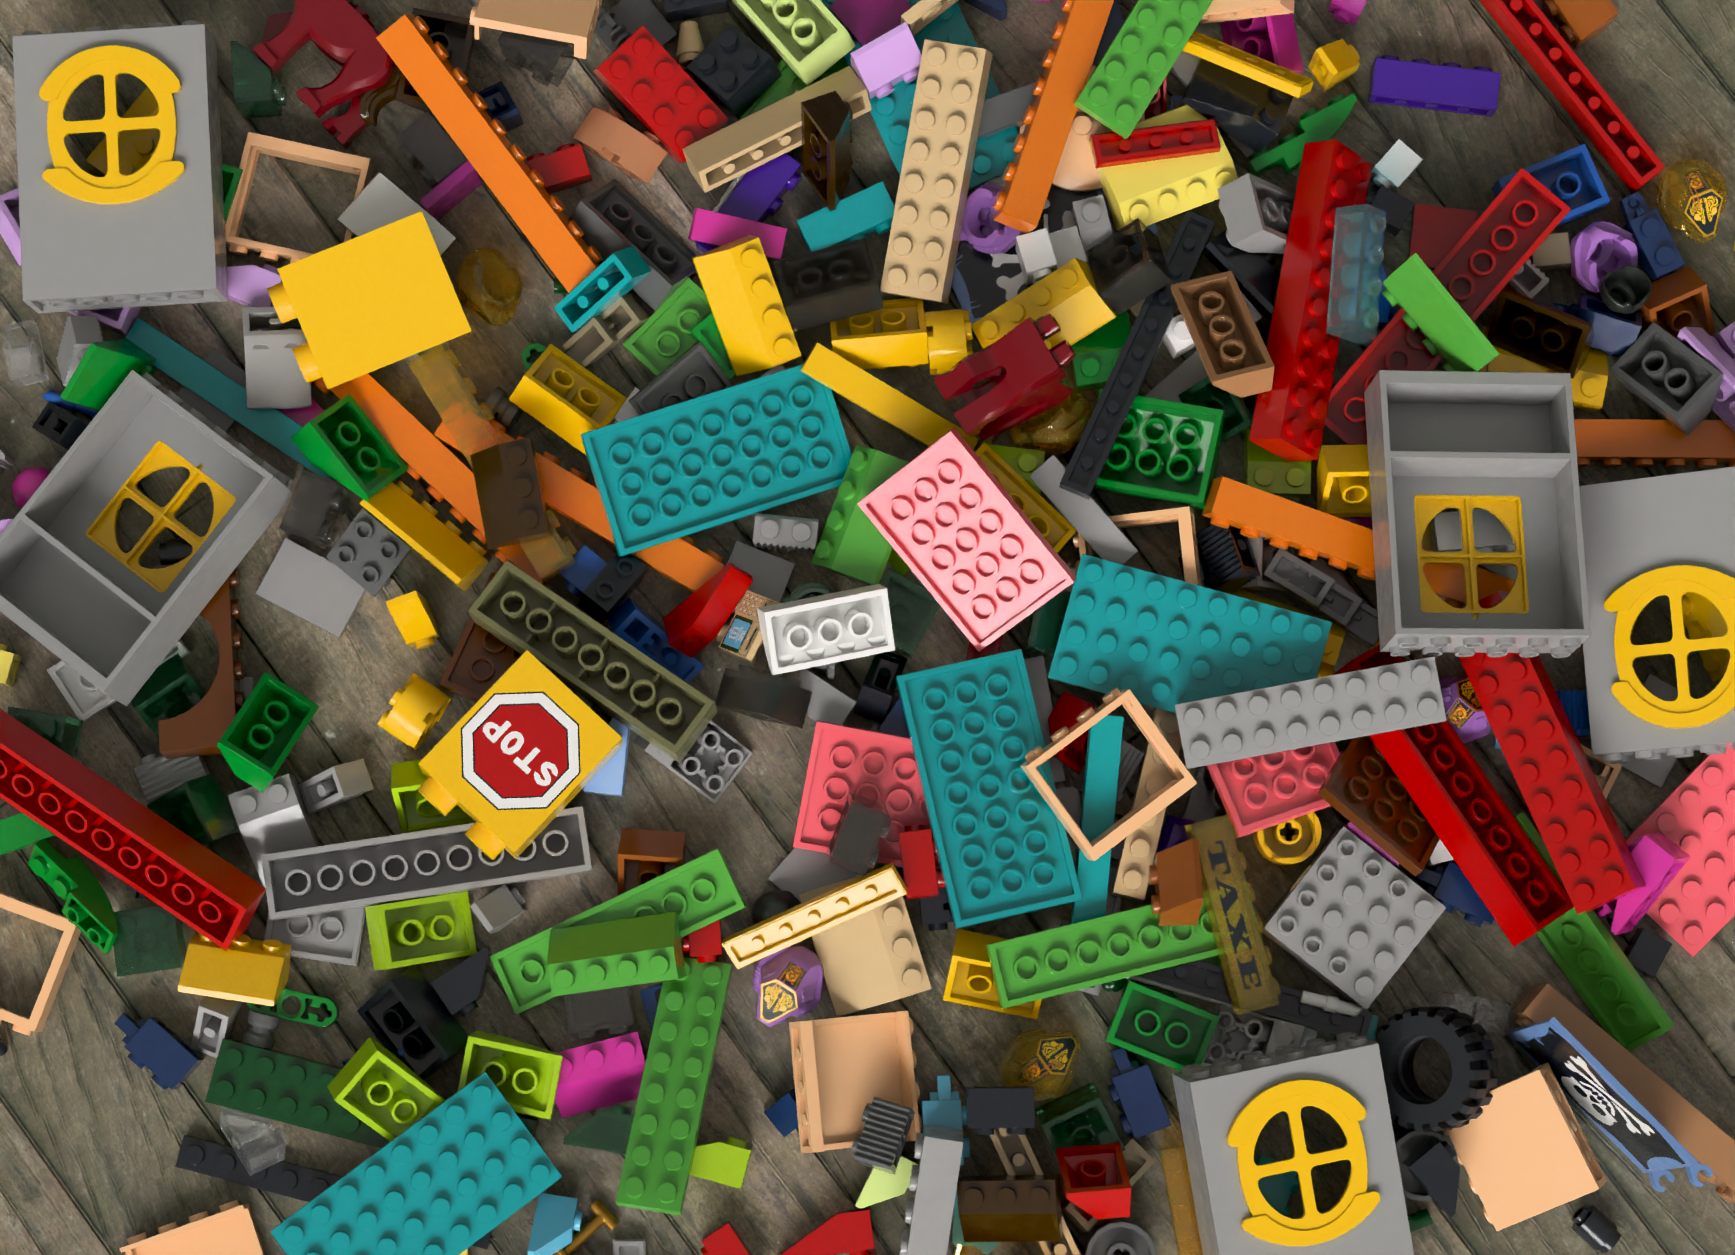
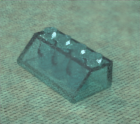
(1356, 273)

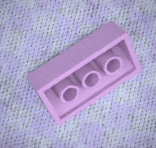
(1709, 349)

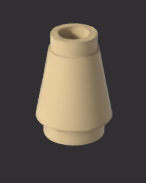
(689, 43)

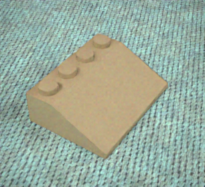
(869, 956)

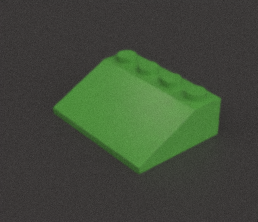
(1437, 317)

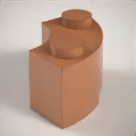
(620, 144)

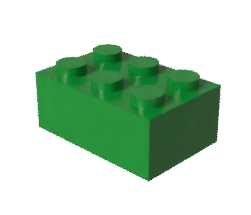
(1161, 1026)

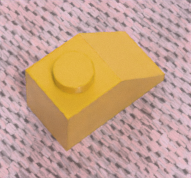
(1334, 63)

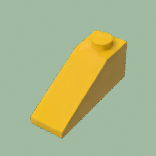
(414, 619)

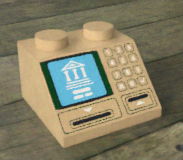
(743, 636)

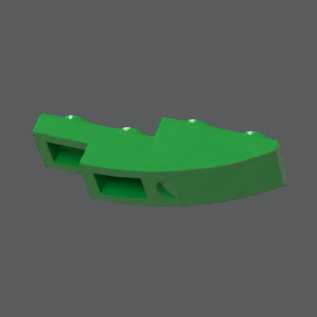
(1313, 127)
(84, 896)

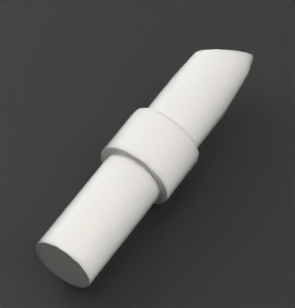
(1330, 1003)

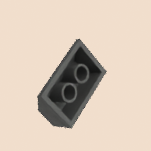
(1669, 378)

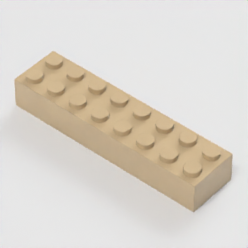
(936, 171)

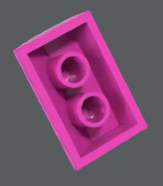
(1266, 37)
(600, 1074)

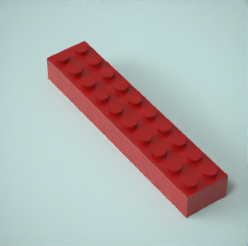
(1471, 274)
(1304, 356)
(1553, 776)
(1471, 820)
(124, 836)

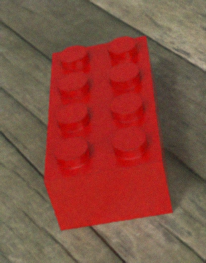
(659, 93)

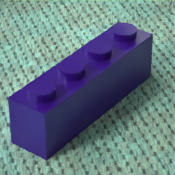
(1434, 86)
(760, 192)

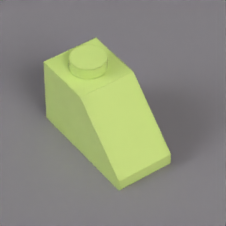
(884, 1185)

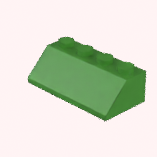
(850, 541)
(615, 954)

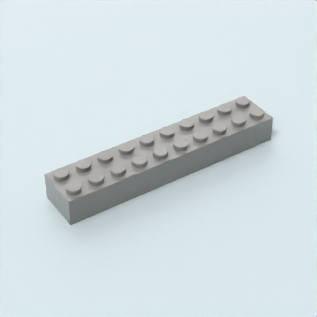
(415, 867)

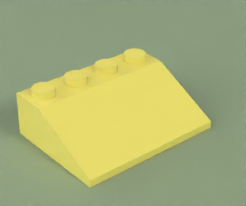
(1167, 185)

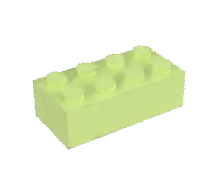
(800, 32)

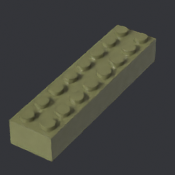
(593, 661)

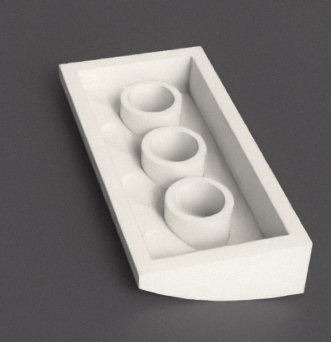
(826, 629)

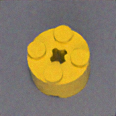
(947, 338)
(414, 711)
(1297, 848)

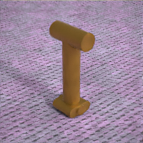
(601, 1217)

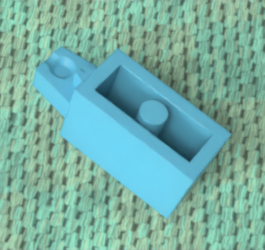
(945, 1110)

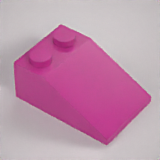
(1658, 864)

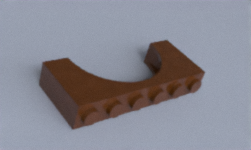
(204, 724)

